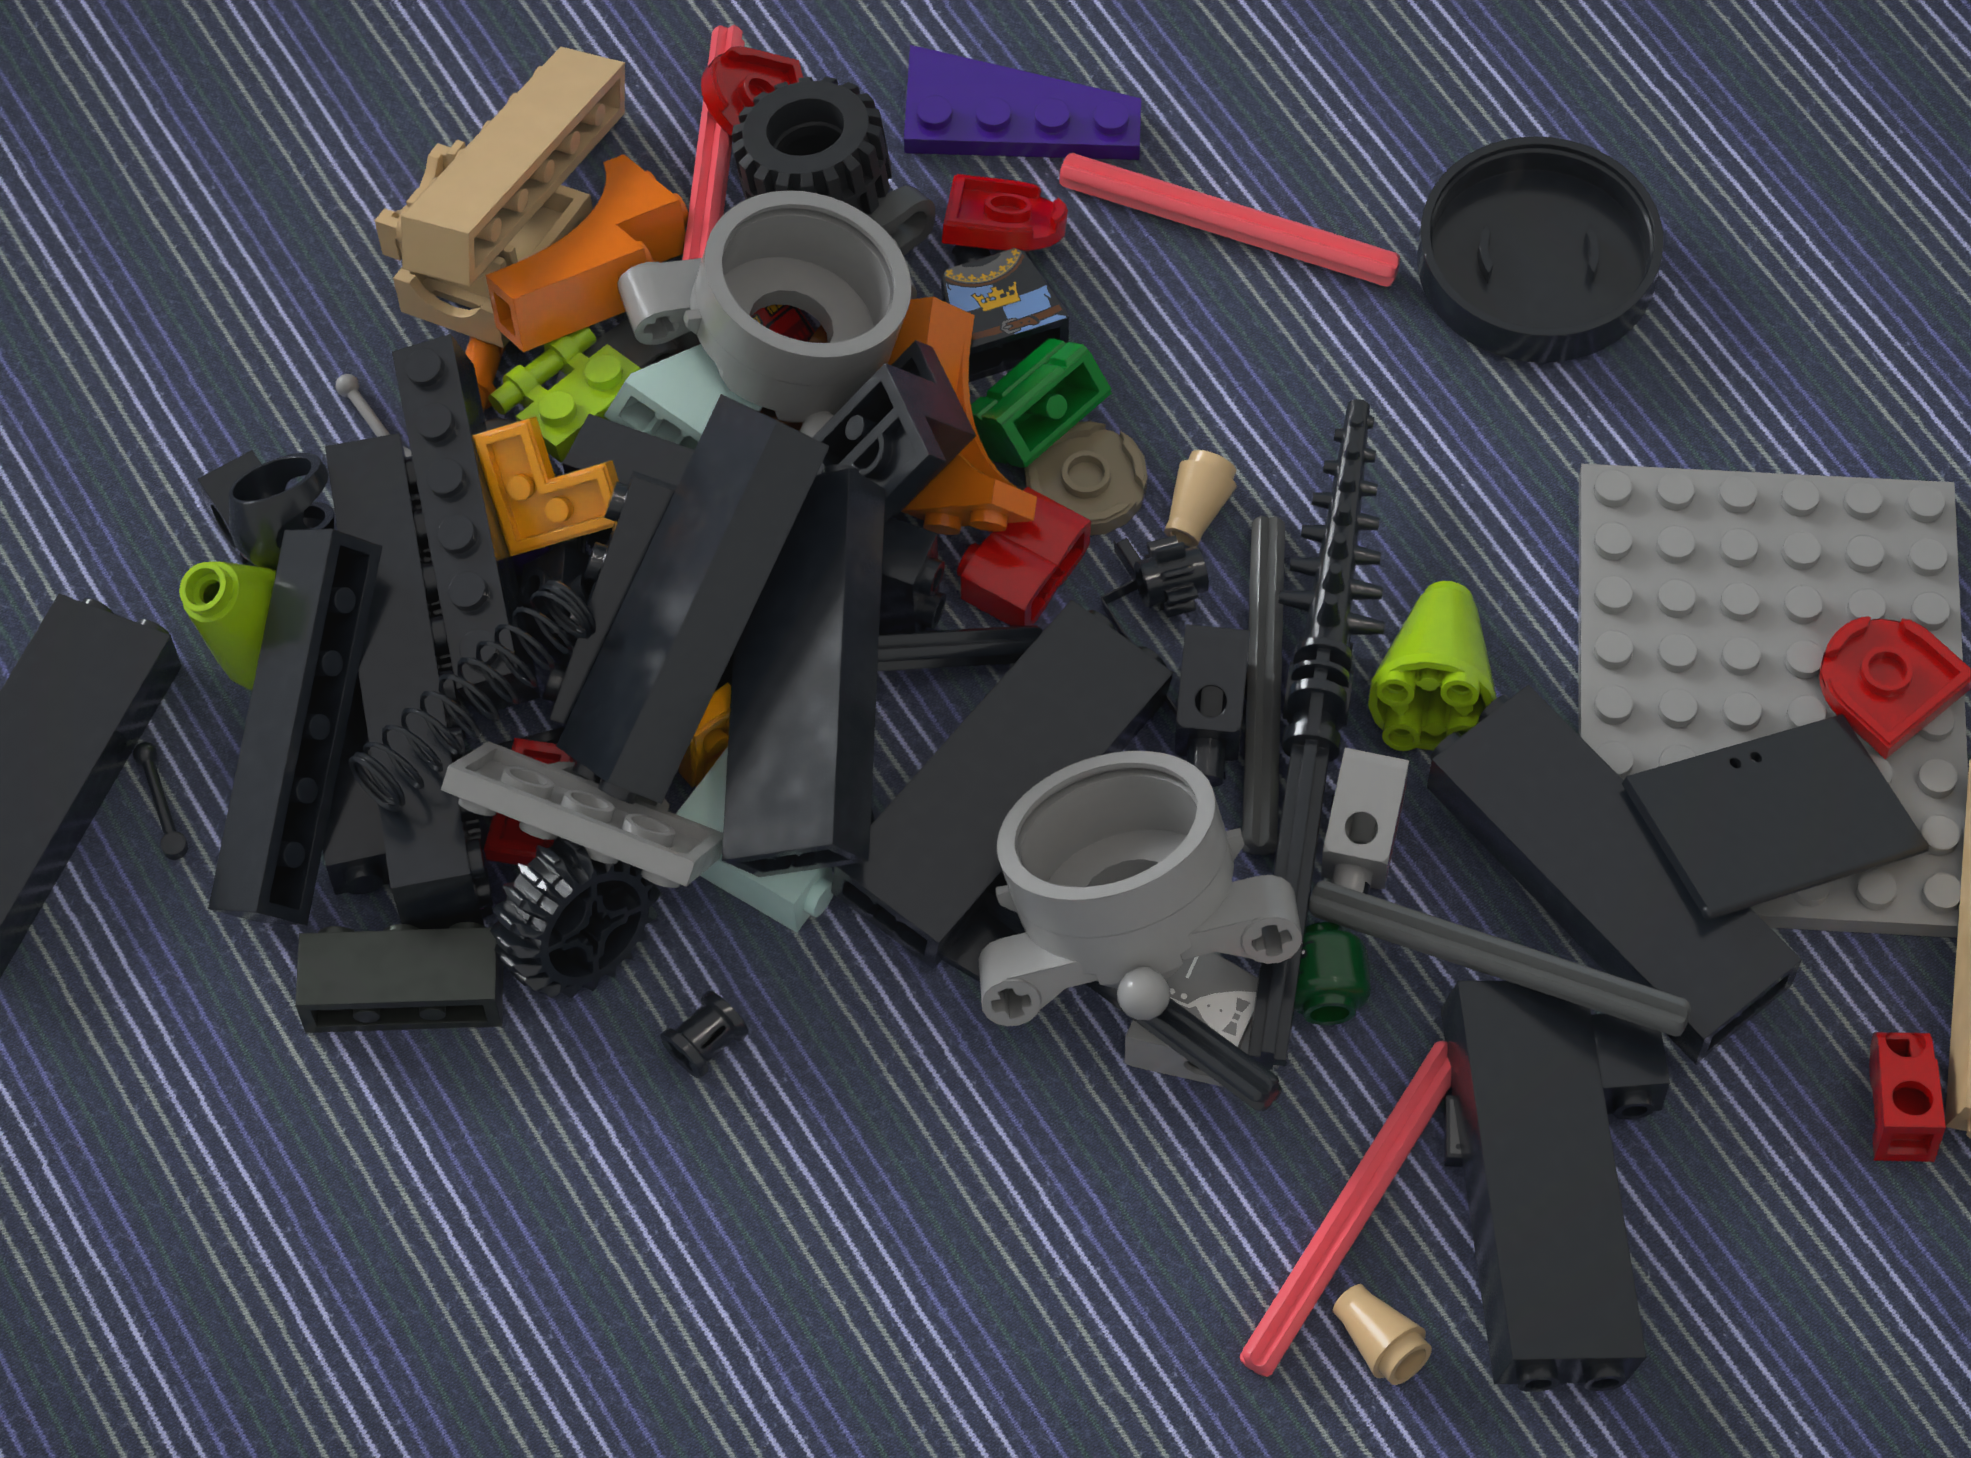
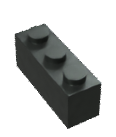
(399, 979)

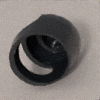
(264, 509)

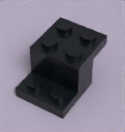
(899, 427)

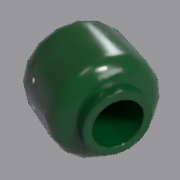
(1332, 975)

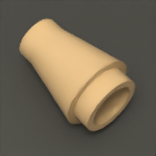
(1199, 494)
(1386, 1338)

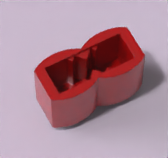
(1024, 565)

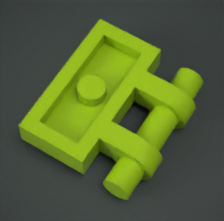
(585, 390)

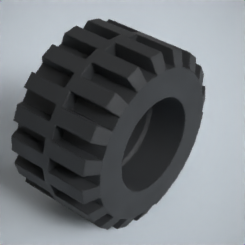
(815, 142)

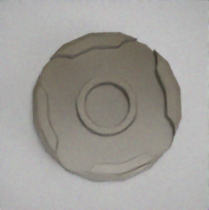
(1092, 475)

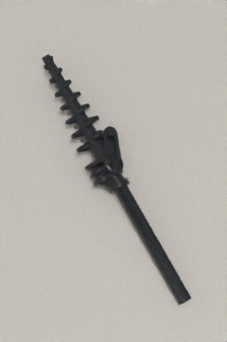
(1318, 702)

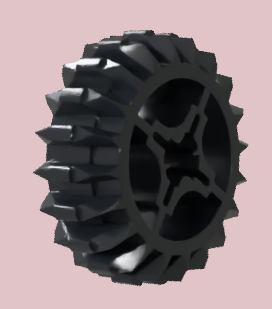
(571, 919)

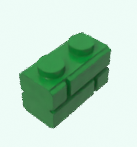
(1038, 402)

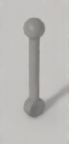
(348, 386)

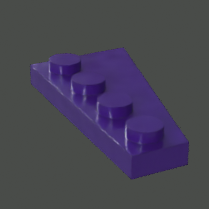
(1002, 111)

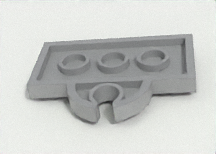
(562, 803)

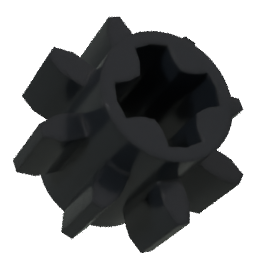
(1171, 576)

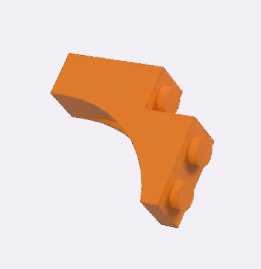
(578, 275)
(970, 486)

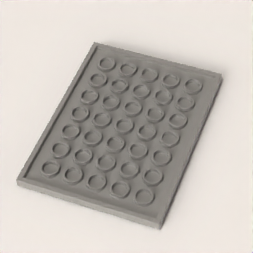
(1712, 628)

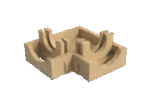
(418, 291)

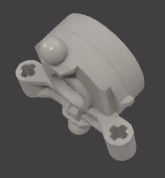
(782, 252)
(1120, 882)

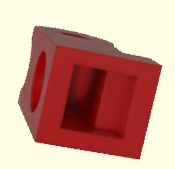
(1905, 1097)

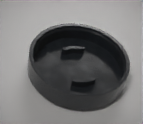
(1539, 249)

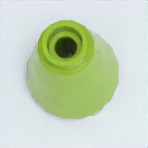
(230, 613)
(1434, 672)

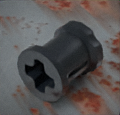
(704, 1034)

